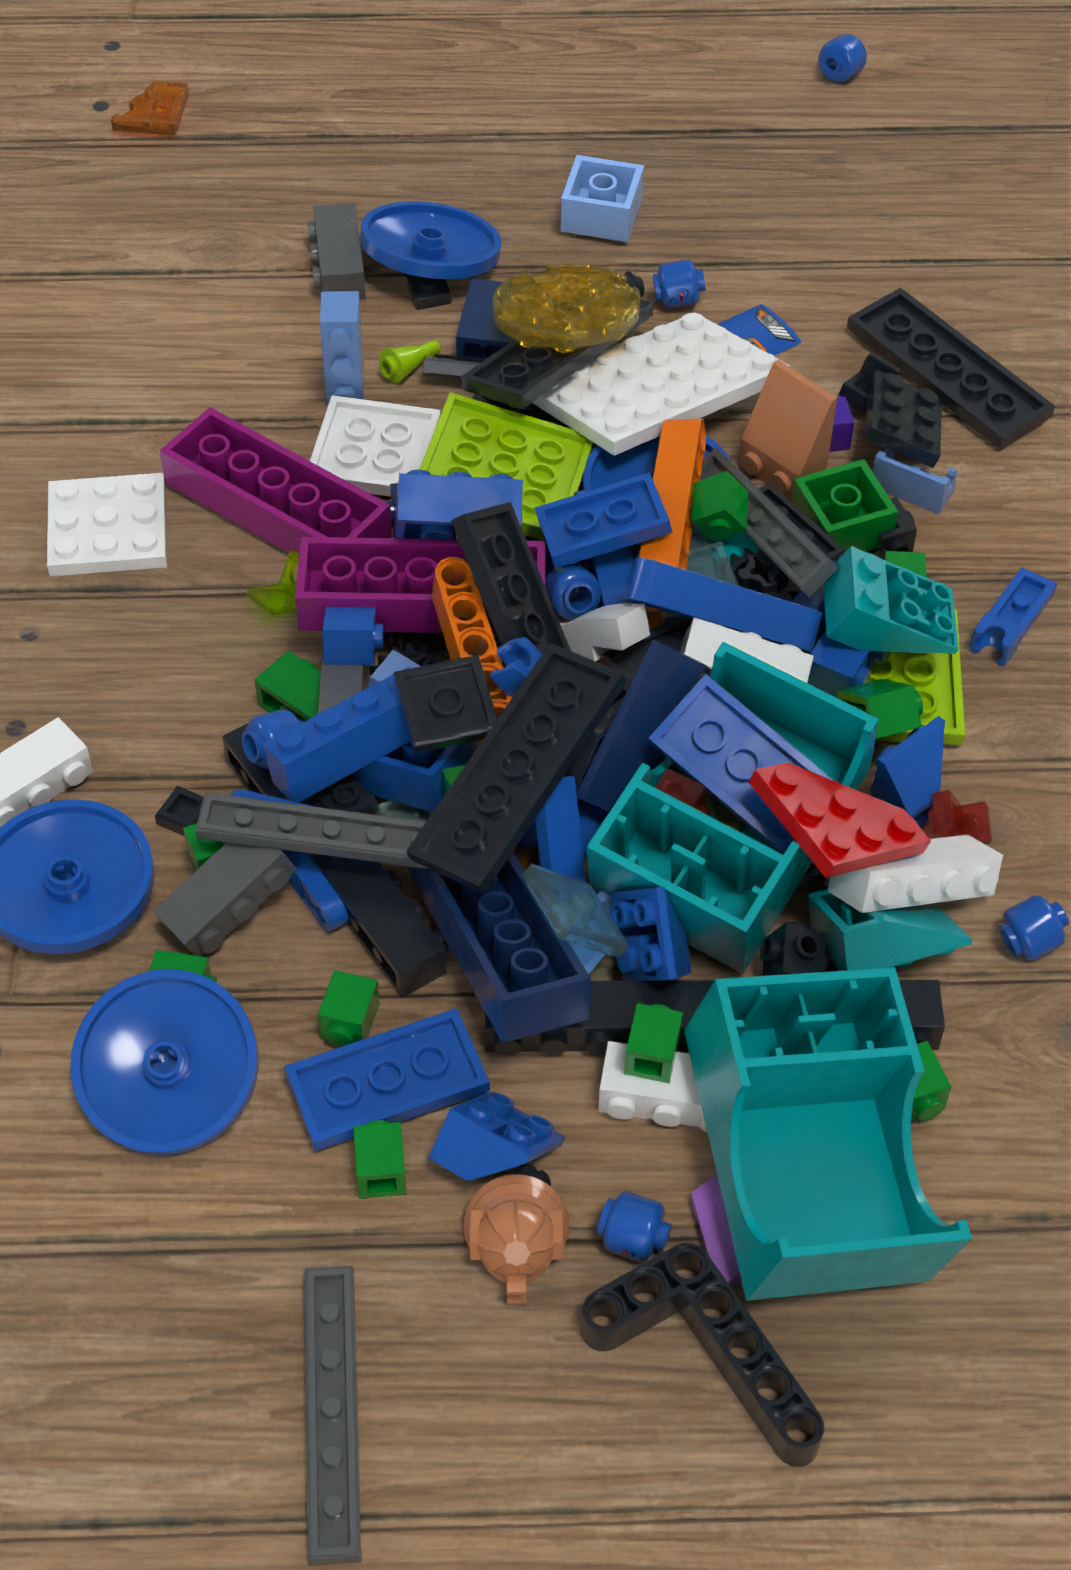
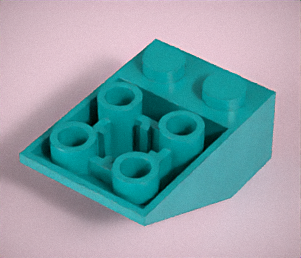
(887, 607)
(882, 936)

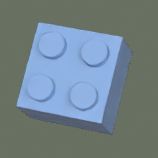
(602, 198)

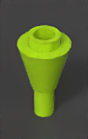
(400, 361)

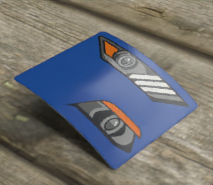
(762, 329)

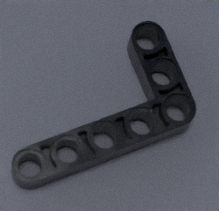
(715, 1335)

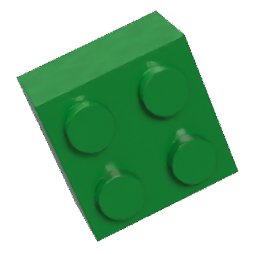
(846, 504)

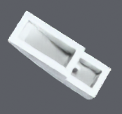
(607, 629)

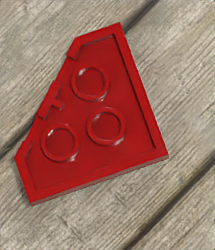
(836, 823)

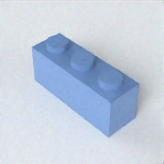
(342, 344)

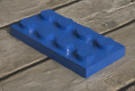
(720, 747)
(386, 1078)

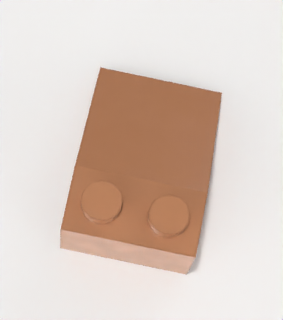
(788, 429)

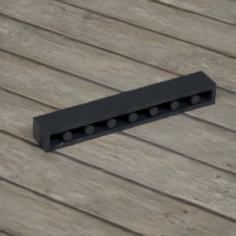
(377, 910)

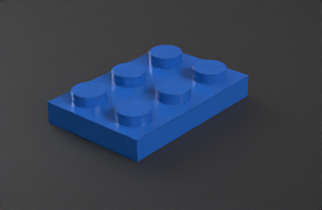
(603, 520)

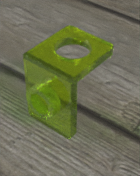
(281, 596)

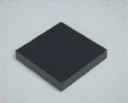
(445, 703)

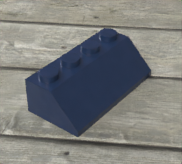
(653, 694)

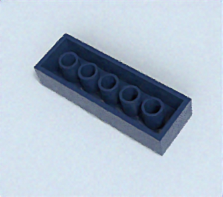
(508, 952)

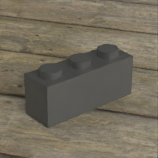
(336, 249)
(223, 894)

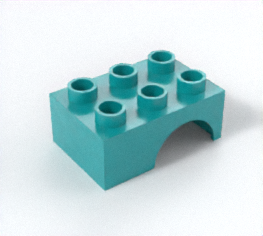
(723, 880)
(812, 1131)

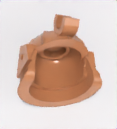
(516, 1230)

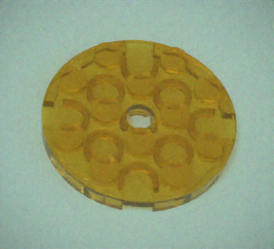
(566, 307)

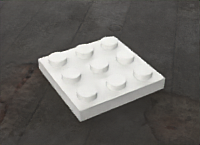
(373, 441)
(106, 524)

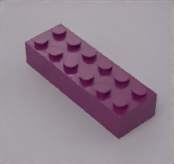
(267, 485)
(378, 573)

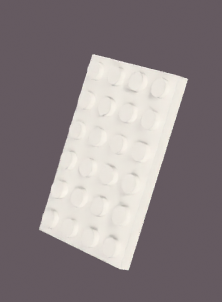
(656, 377)

